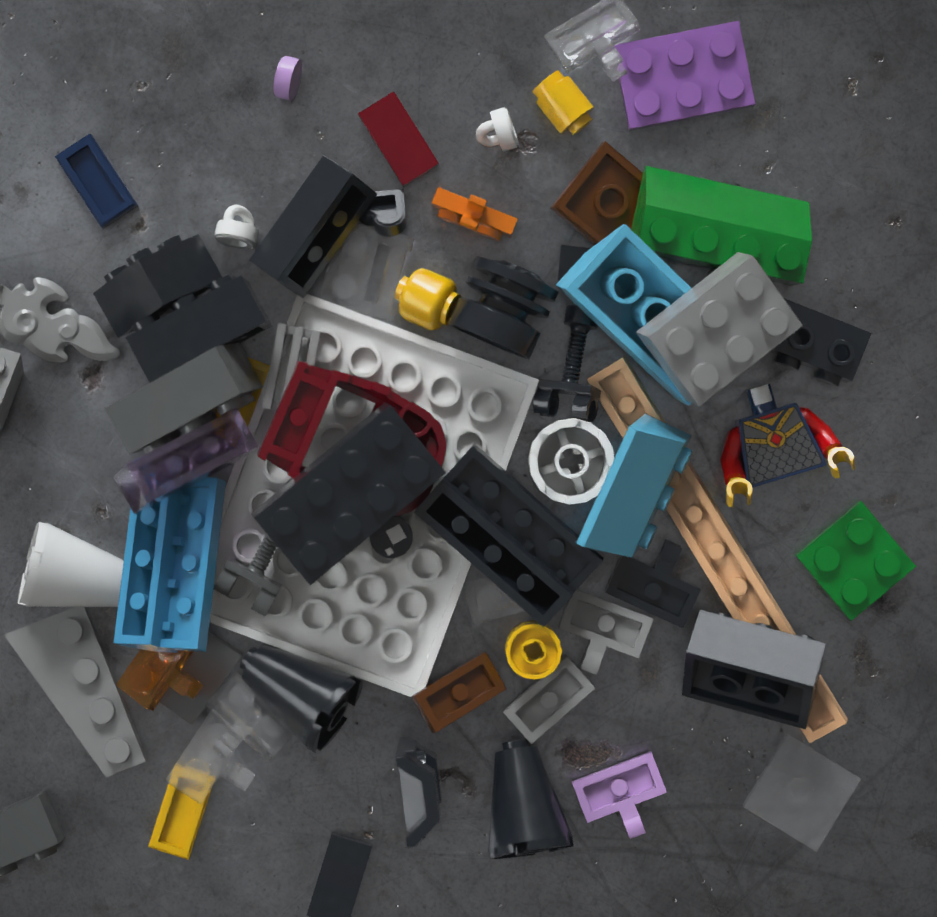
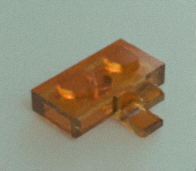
(152, 675)

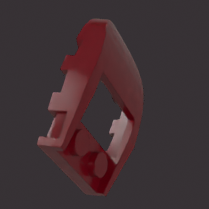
(304, 407)

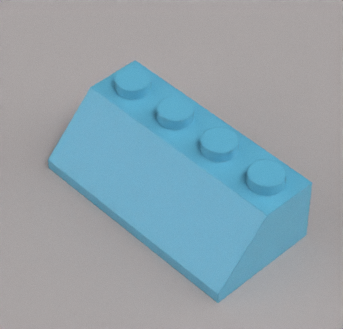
(621, 290)

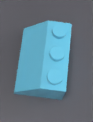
(636, 488)

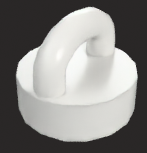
(504, 129)
(237, 233)

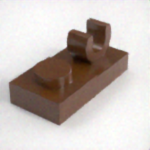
(458, 692)

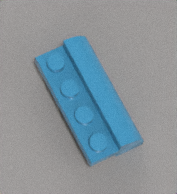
(171, 571)

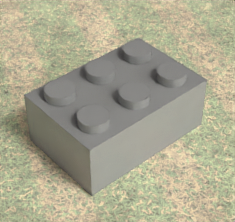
(719, 328)

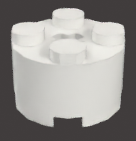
(581, 439)

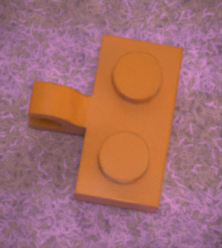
(473, 213)

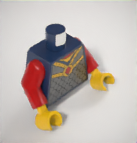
(777, 445)

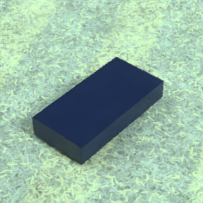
(96, 181)

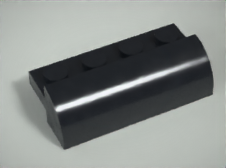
(508, 535)

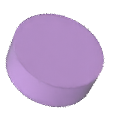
(287, 78)

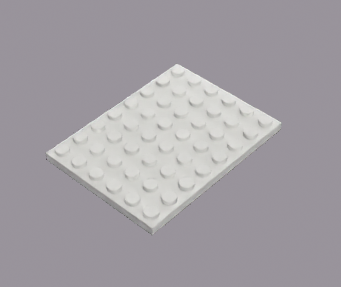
(368, 611)

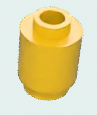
(563, 103)

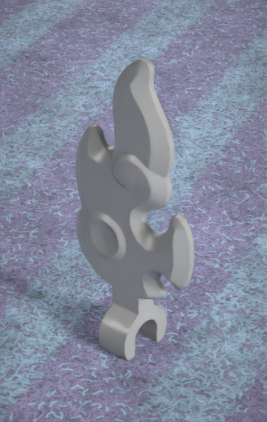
(28, 323)

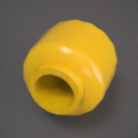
(427, 298)

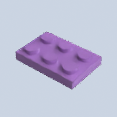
(685, 75)

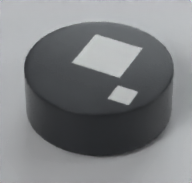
(392, 538)

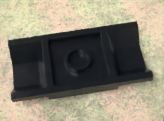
(419, 789)

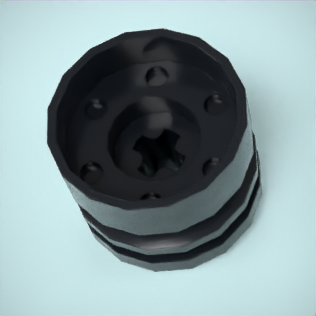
(503, 306)

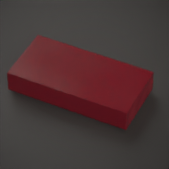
(398, 139)

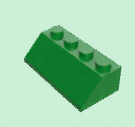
(712, 221)

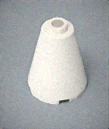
(68, 572)

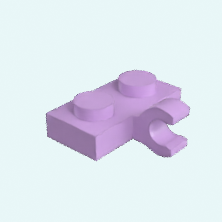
(620, 790)

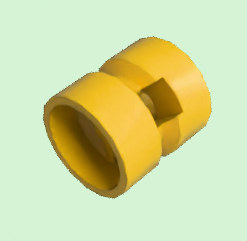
(533, 650)

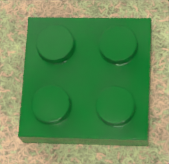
(855, 560)

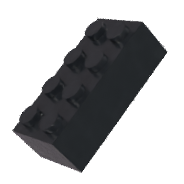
(348, 493)

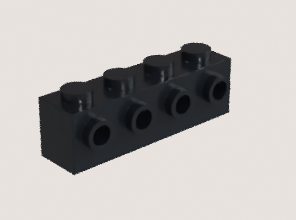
(822, 345)

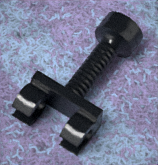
(586, 399)

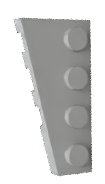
(78, 679)

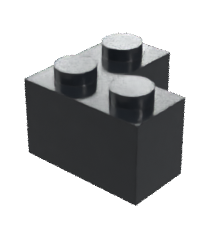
(155, 281)

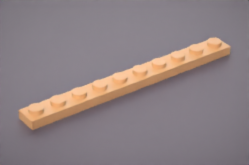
(711, 535)

